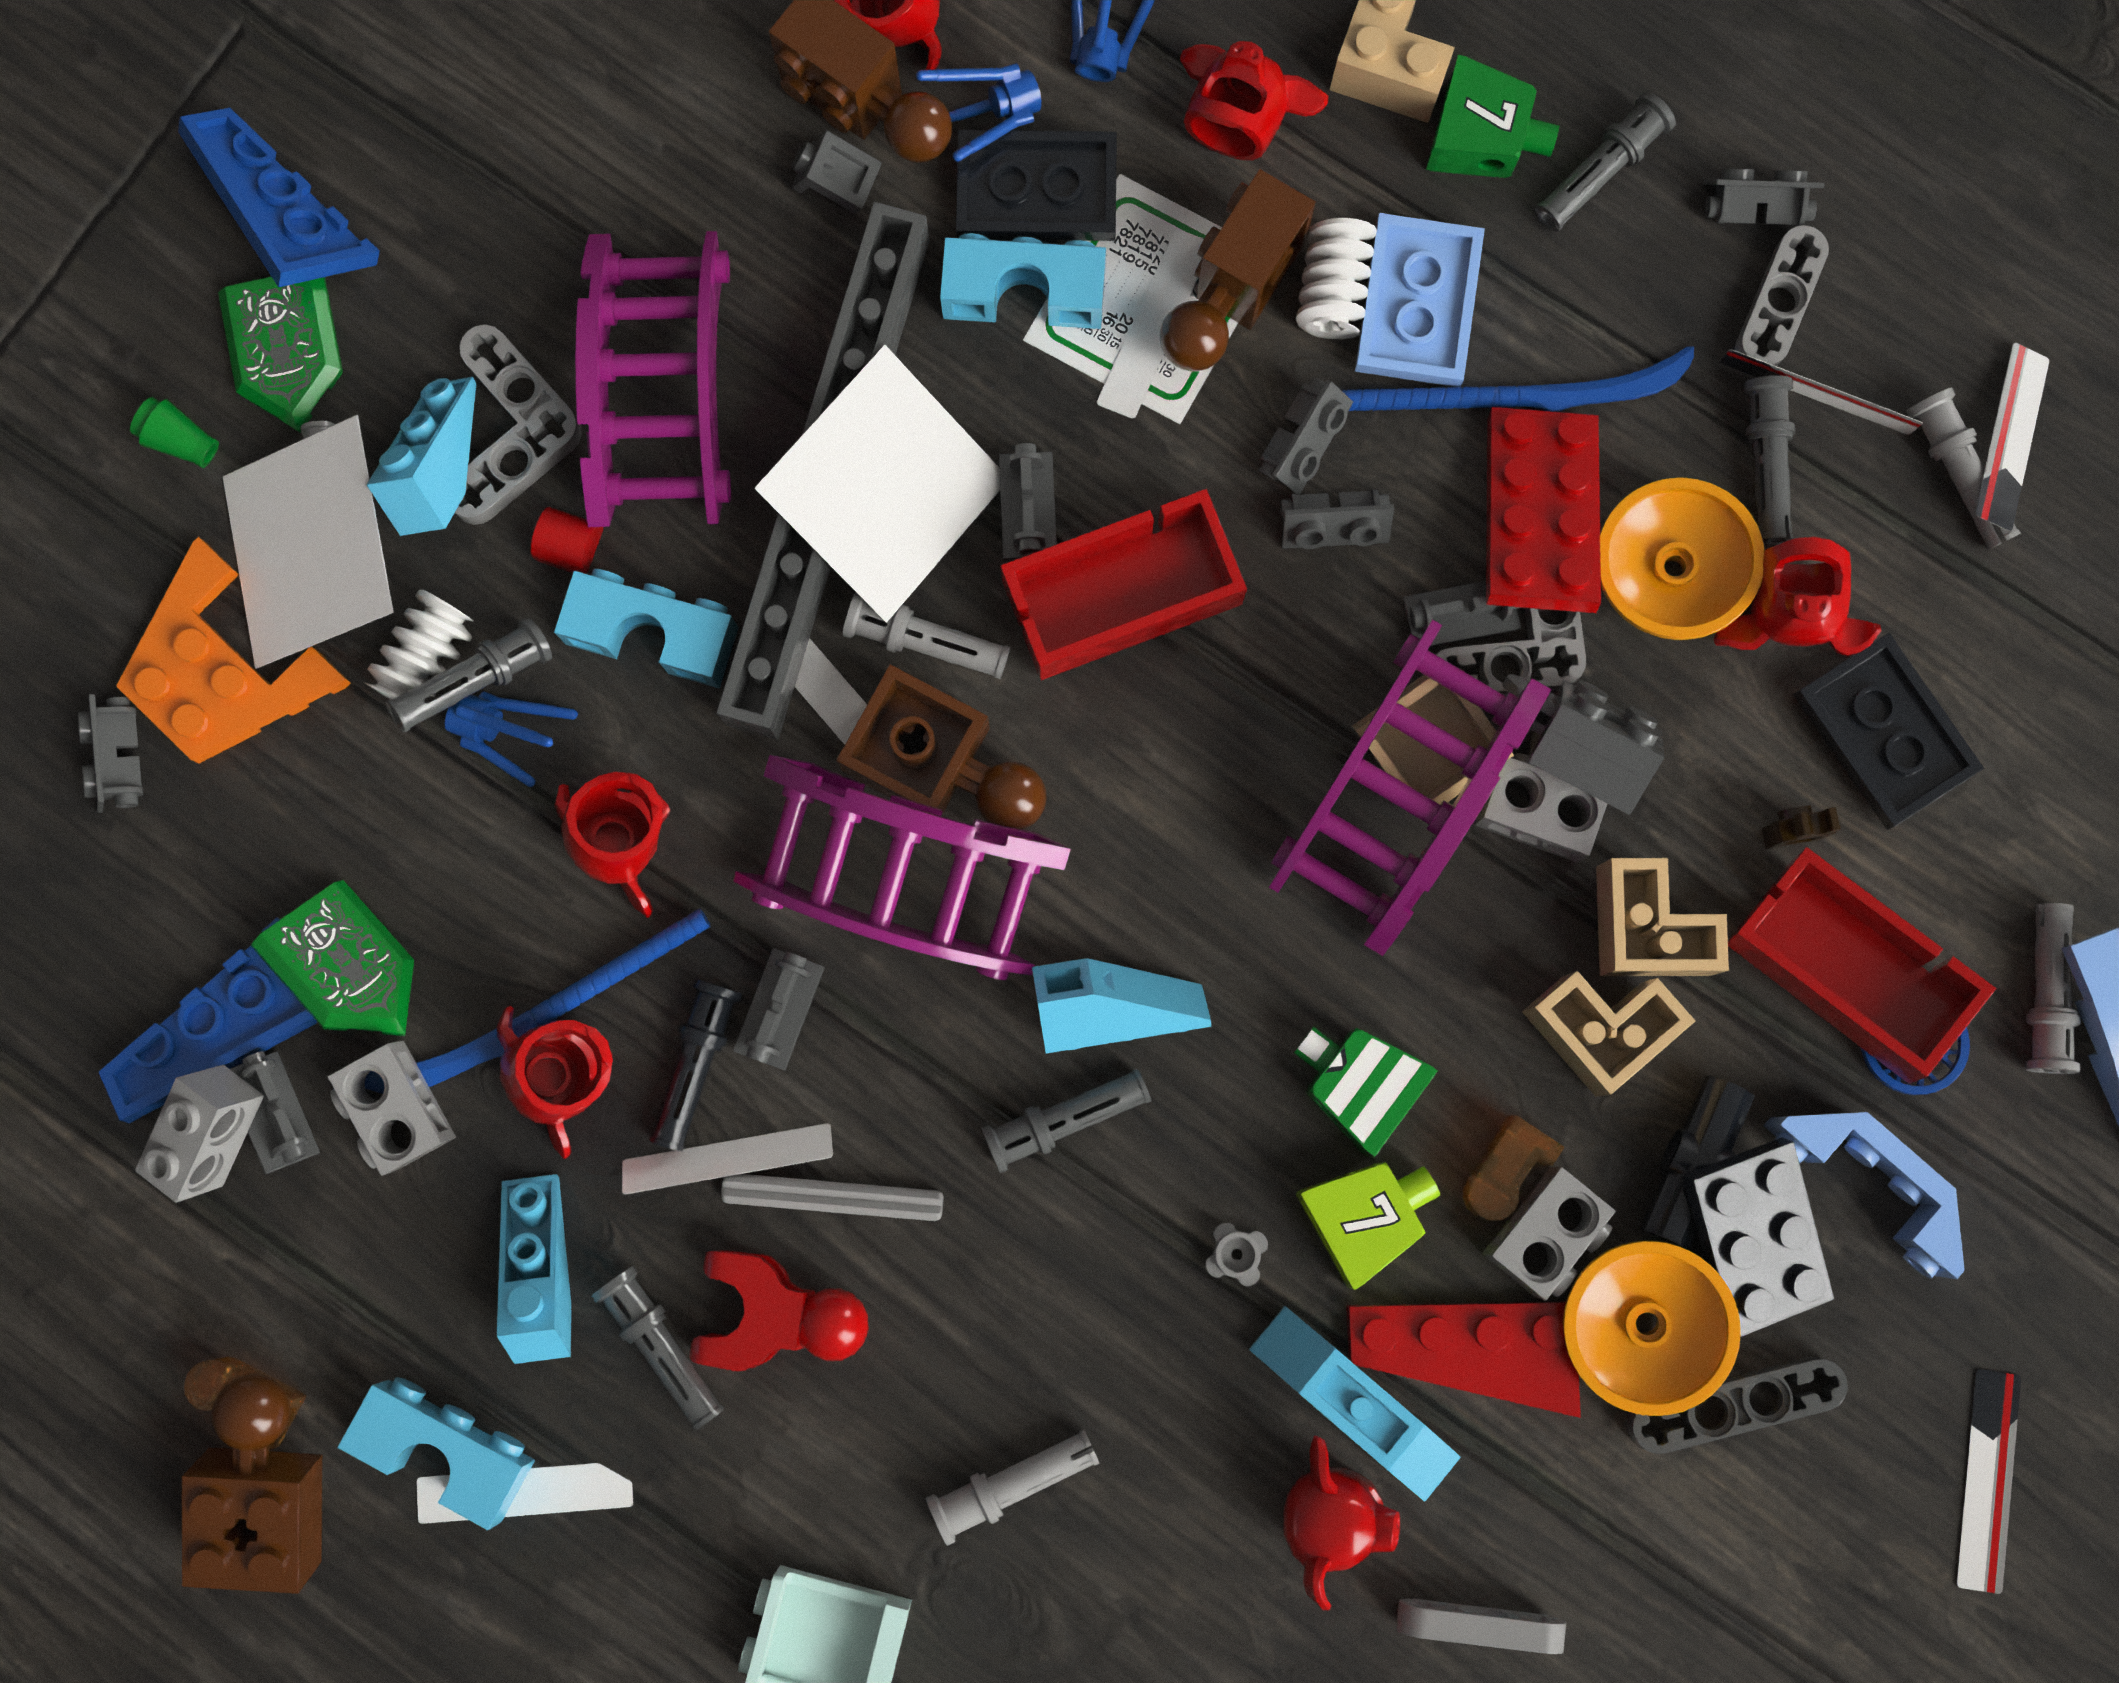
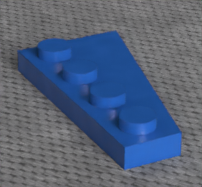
(272, 205)
(217, 1025)

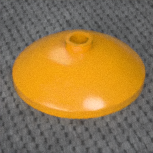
(1699, 530)
(1680, 1357)

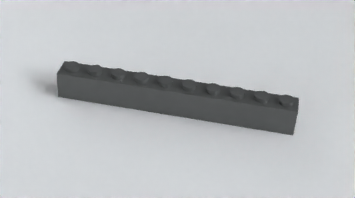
(792, 571)

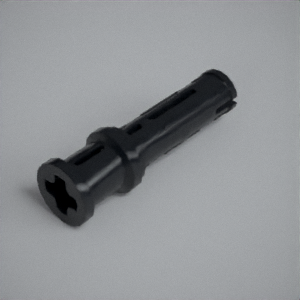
(670, 1129)

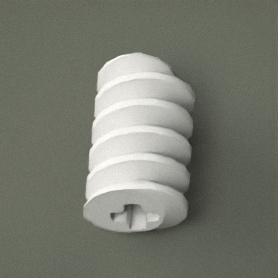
(1332, 277)
(420, 646)

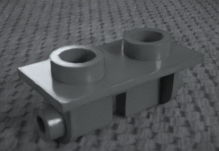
(1784, 198)
(1319, 414)
(1027, 501)
(1359, 520)
(1460, 612)
(106, 731)
(779, 1009)
(279, 1127)

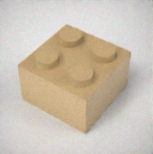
(1416, 763)

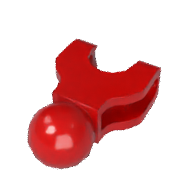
(778, 1316)

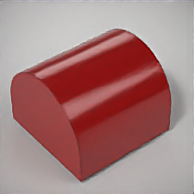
(564, 541)

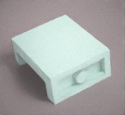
(823, 1631)

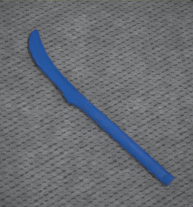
(1543, 397)
(489, 1047)

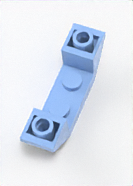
(1933, 1230)

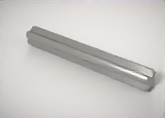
(833, 1197)

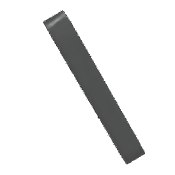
(1738, 1412)

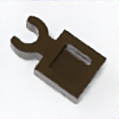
(1800, 826)

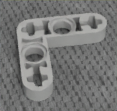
(530, 420)
(1542, 641)

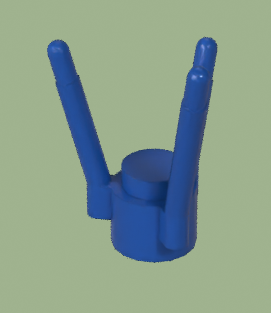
(1098, 52)
(1013, 97)
(480, 720)

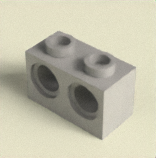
(1540, 822)
(404, 1099)
(199, 1133)
(1538, 1222)

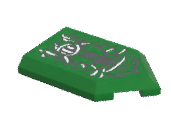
(281, 345)
(341, 963)

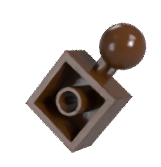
(855, 79)
(1238, 270)
(952, 734)
(248, 1509)

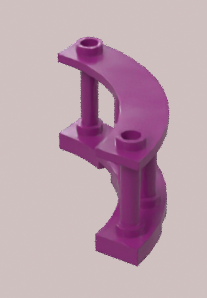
(599, 365)
(1445, 821)
(908, 824)

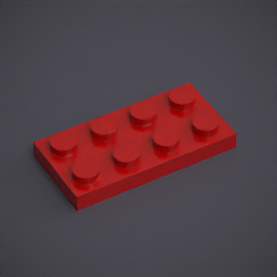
(1543, 510)

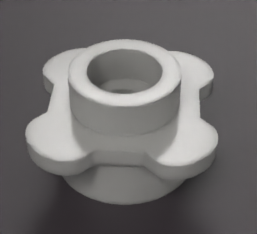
(1245, 1268)

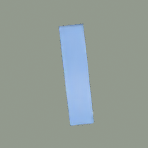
(2096, 972)

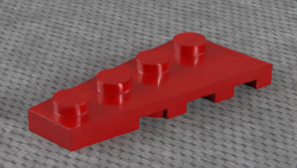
(1474, 1347)

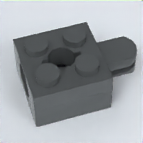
(1594, 742)

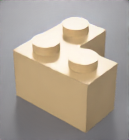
(1387, 63)
(1641, 934)
(1603, 1042)

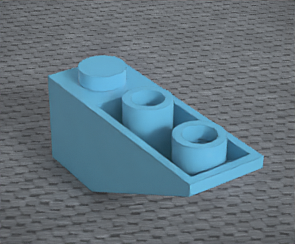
(427, 463)
(1109, 1003)
(533, 1271)

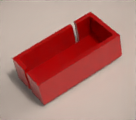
(1123, 584)
(1860, 967)

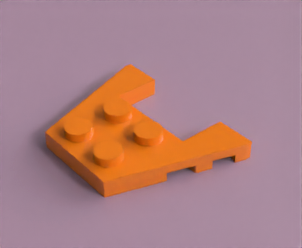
(198, 683)

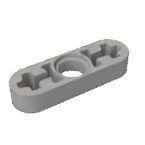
(1799, 285)
(1481, 1626)

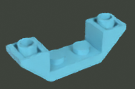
(1354, 1403)

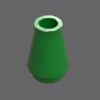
(171, 432)

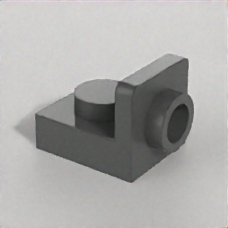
(835, 171)

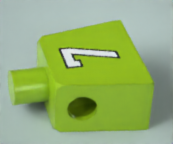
(1367, 1217)

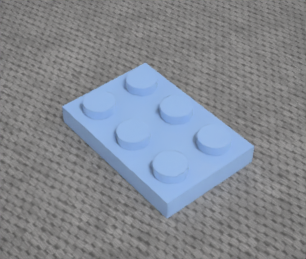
(1420, 300)

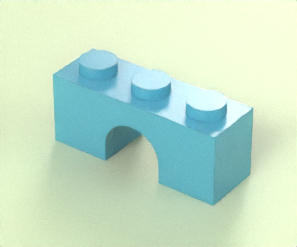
(983, 269)
(603, 611)
(483, 1467)

